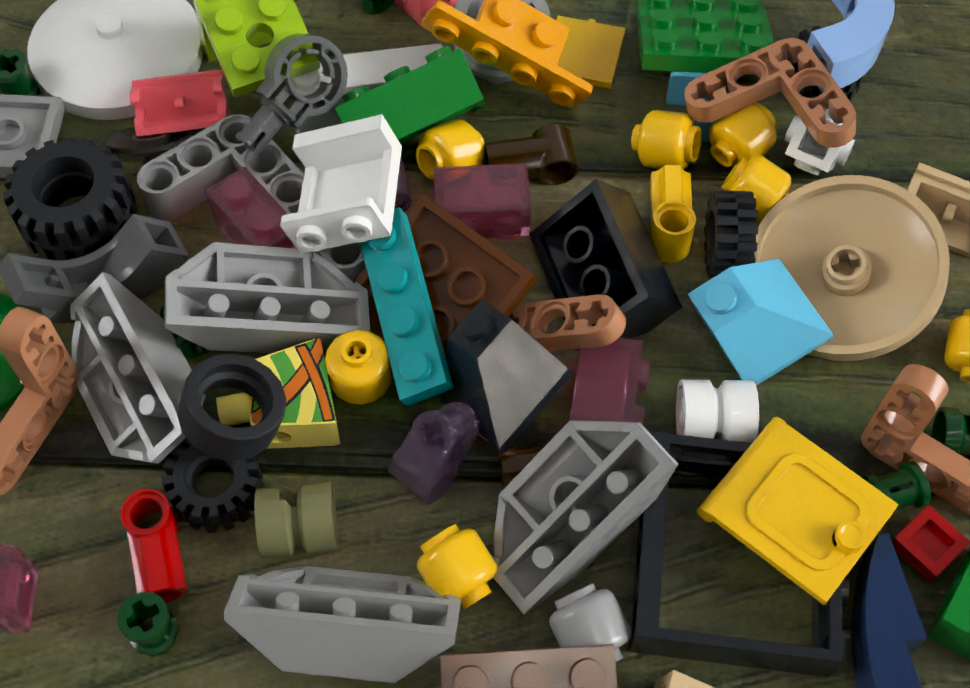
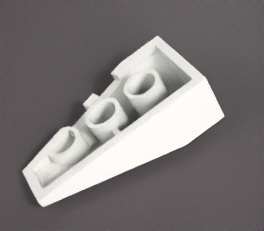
(363, 69)

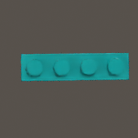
(406, 314)

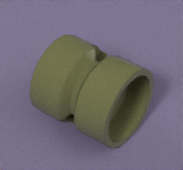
(296, 519)

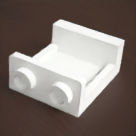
(345, 185)

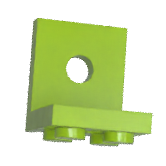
(237, 27)

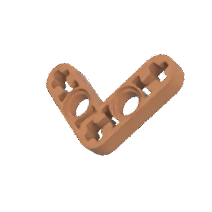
(776, 75)
(574, 332)
(49, 383)
(904, 419)

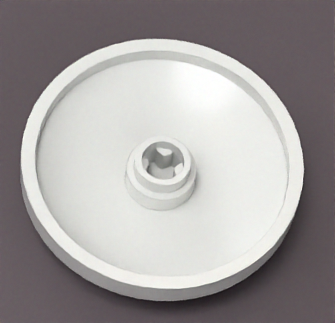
(99, 46)

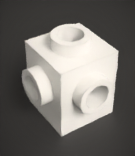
(810, 156)

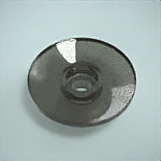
(146, 147)

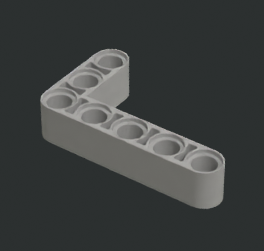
(181, 175)

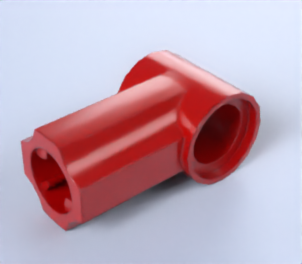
(154, 550)

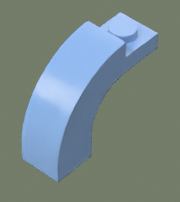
(853, 44)

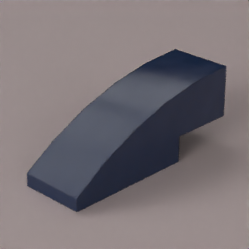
(884, 621)

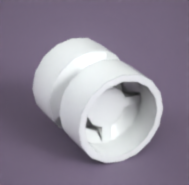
(718, 412)

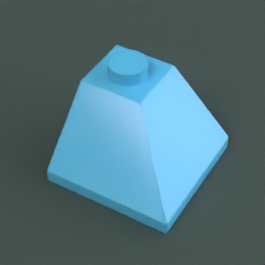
(759, 318)

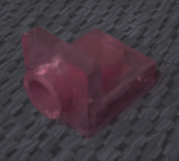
(17, 589)

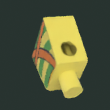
(309, 403)

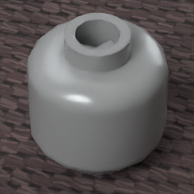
(590, 619)

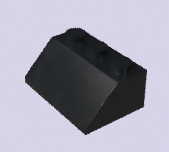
(604, 249)

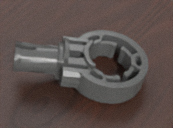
(280, 88)

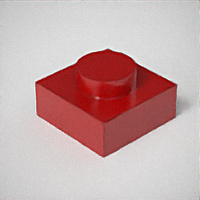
(929, 543)

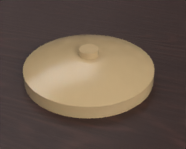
(862, 258)

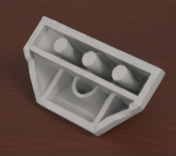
(261, 299)
(128, 371)
(574, 505)
(343, 621)

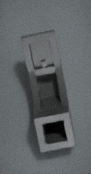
(136, 257)

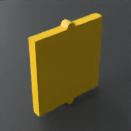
(591, 50)

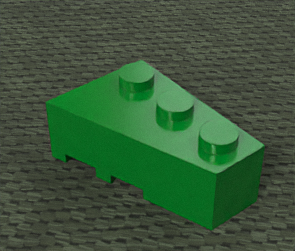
(418, 97)

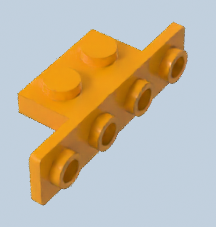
(514, 41)

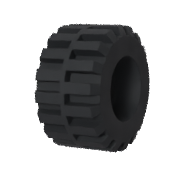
(57, 175)

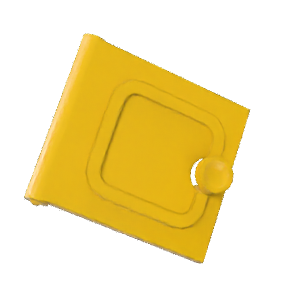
(790, 500)

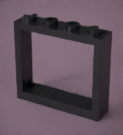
(828, 635)

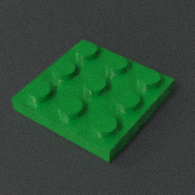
(699, 33)

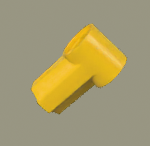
(671, 213)

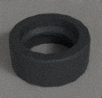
(238, 373)

